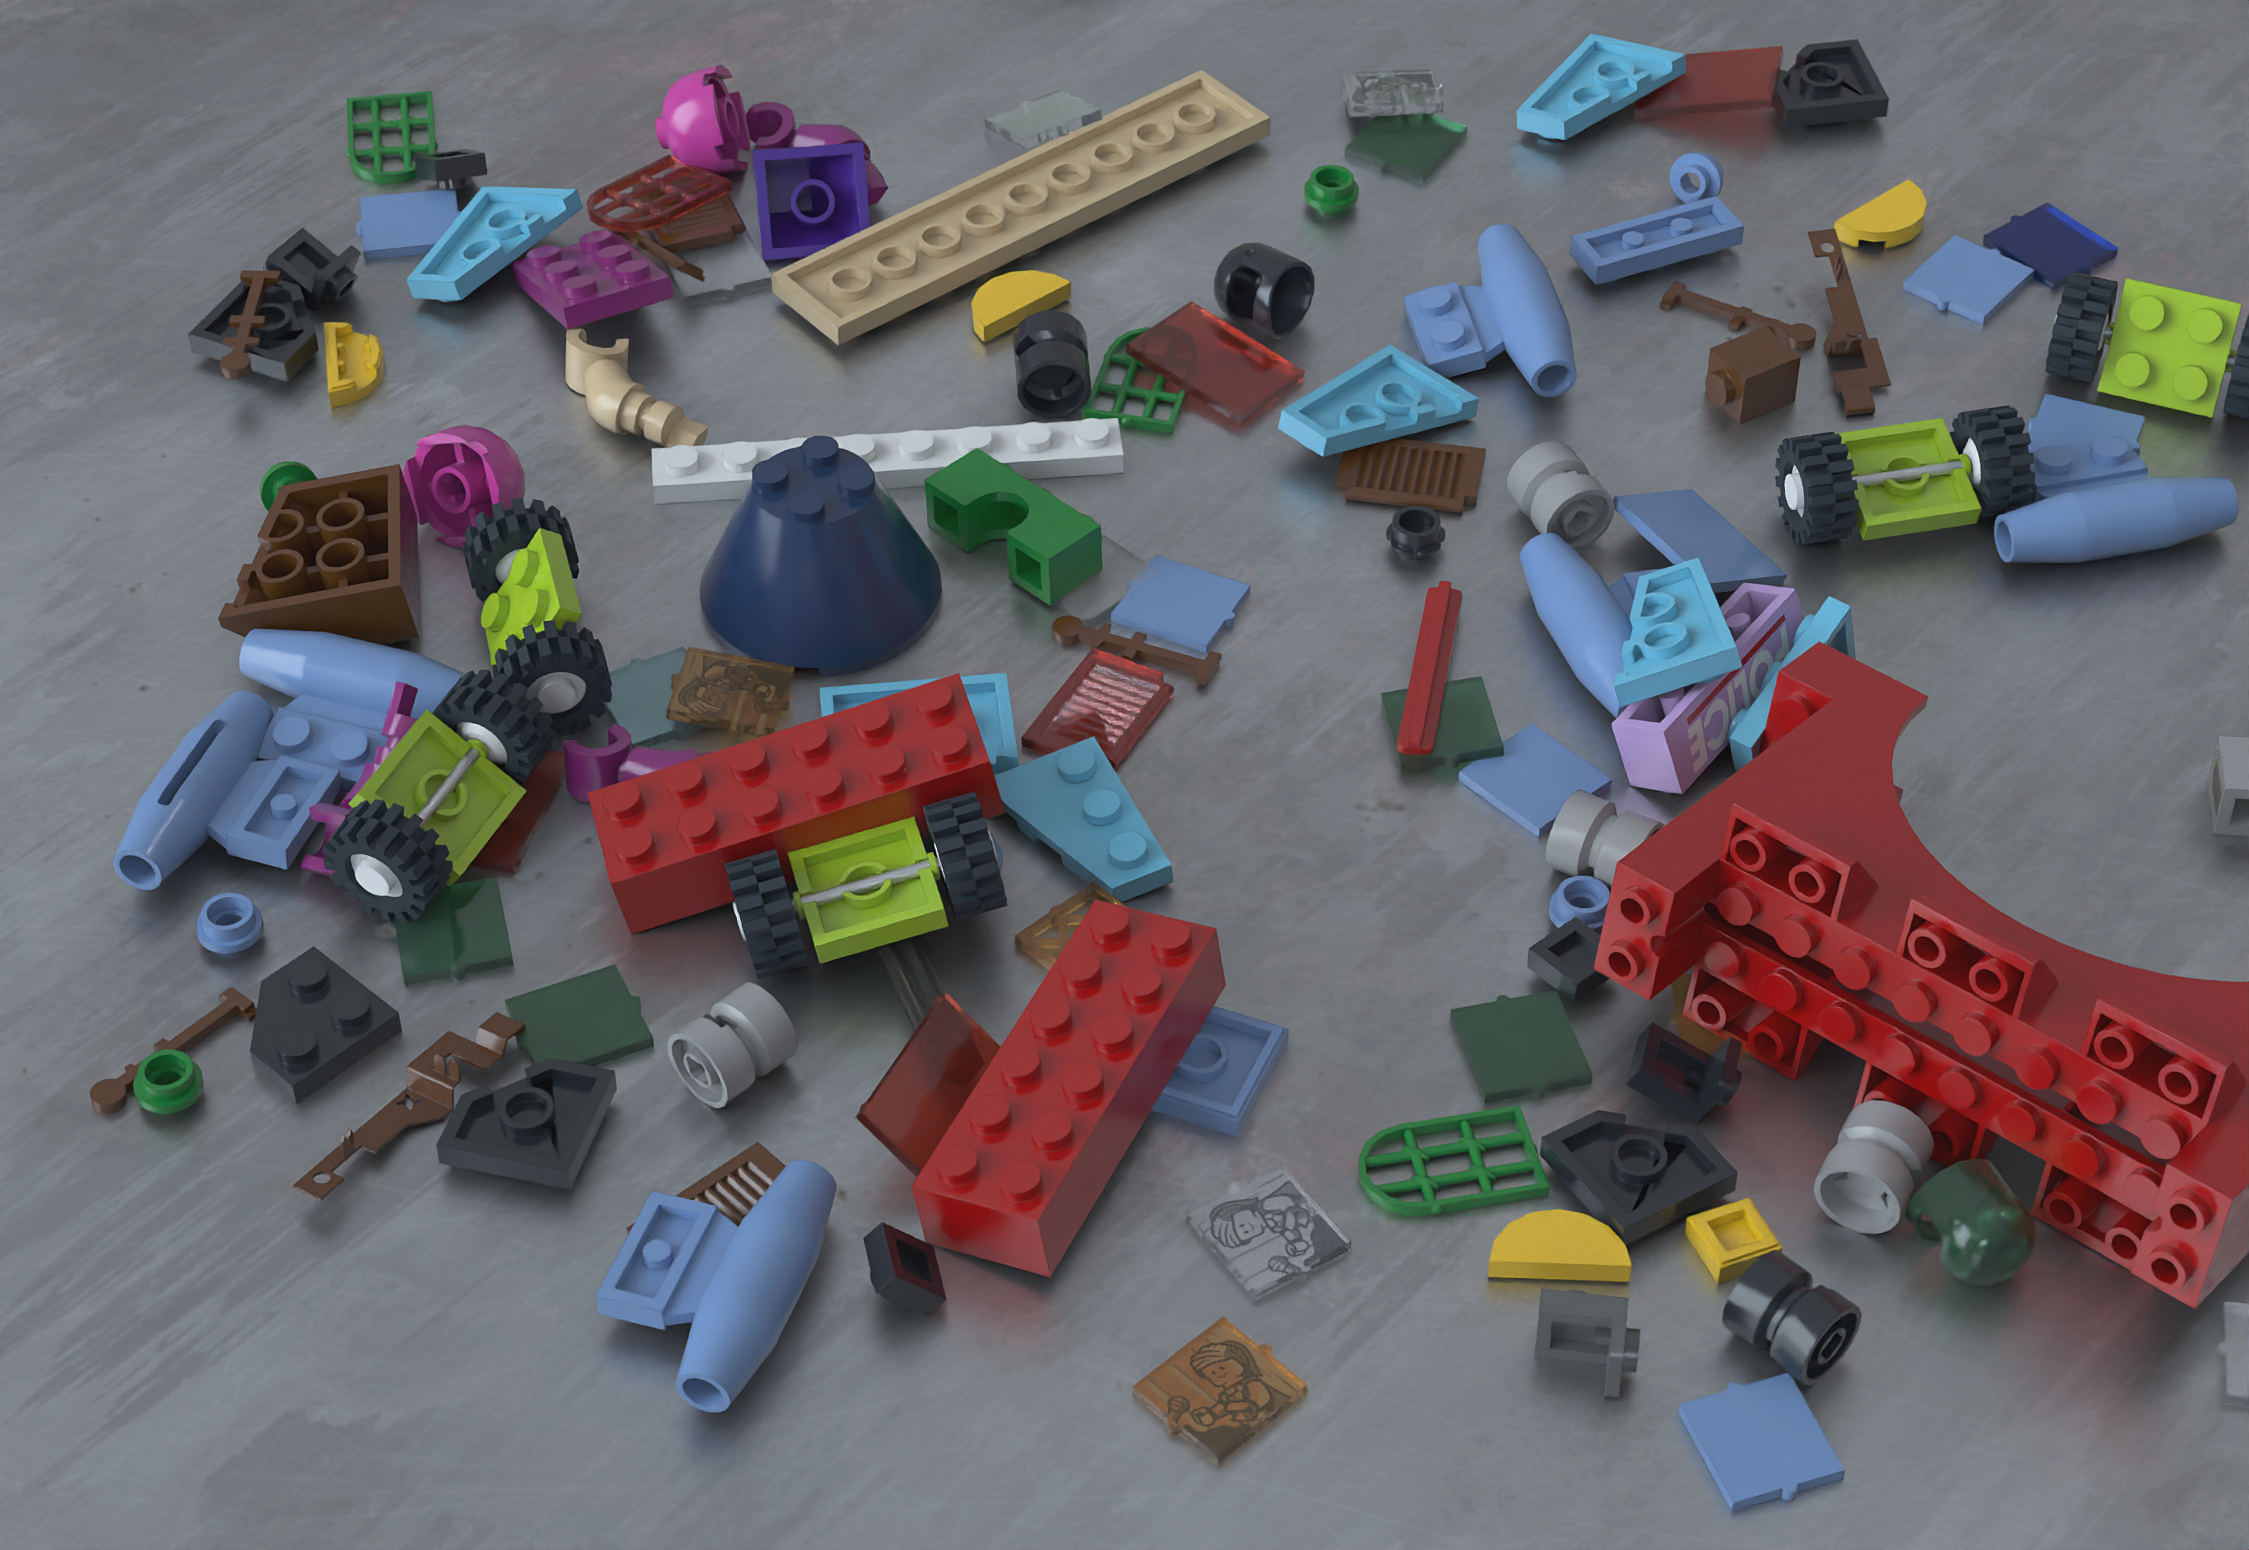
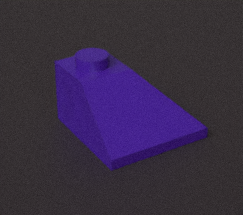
(809, 198)

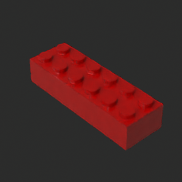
(785, 792)
(1070, 1088)

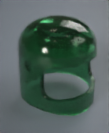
(1979, 1220)

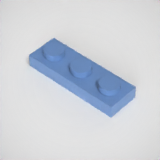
(1656, 240)

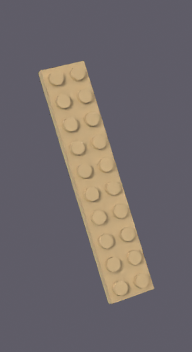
(1018, 207)

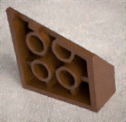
(335, 561)

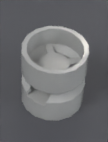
(1560, 494)
(1593, 838)
(739, 1039)
(1873, 1167)

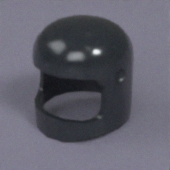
(1264, 288)

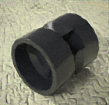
(1052, 364)
(1783, 1311)

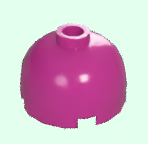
(704, 122)
(459, 476)

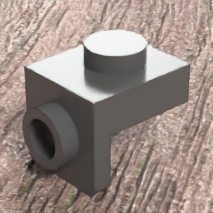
(1588, 1330)

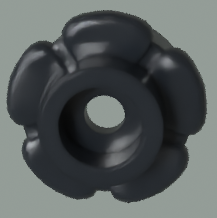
(1416, 532)

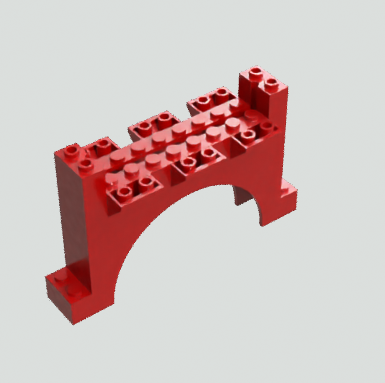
(1837, 924)

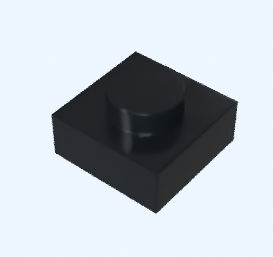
(451, 168)
(1568, 959)
(904, 1269)

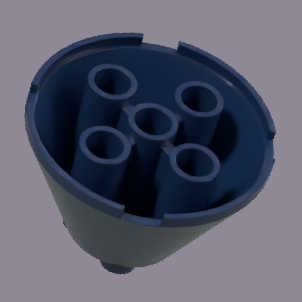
(819, 567)

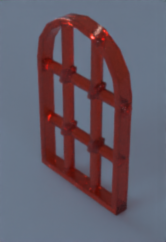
(656, 218)

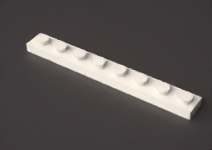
(899, 458)

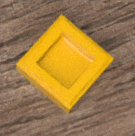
(1730, 1238)

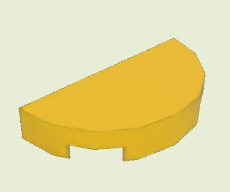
(1889, 217)
(1013, 297)
(352, 362)
(1559, 1247)

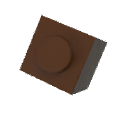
(1752, 375)

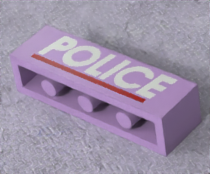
(1680, 732)

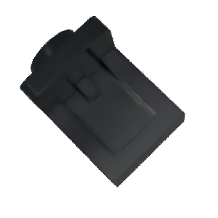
(314, 268)
(1682, 1074)

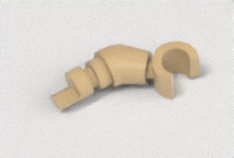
(620, 402)

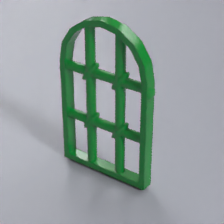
(375, 127)
(1127, 388)
(1469, 1143)

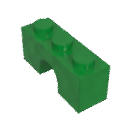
(986, 500)

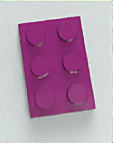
(591, 279)

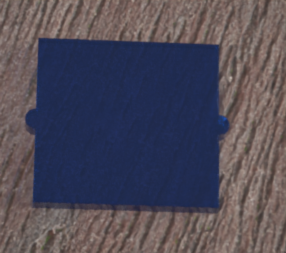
(2051, 245)

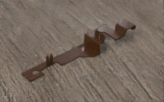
(1848, 321)
(426, 1084)

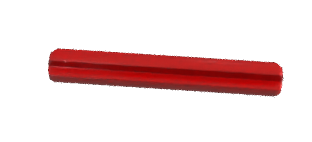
(1430, 670)

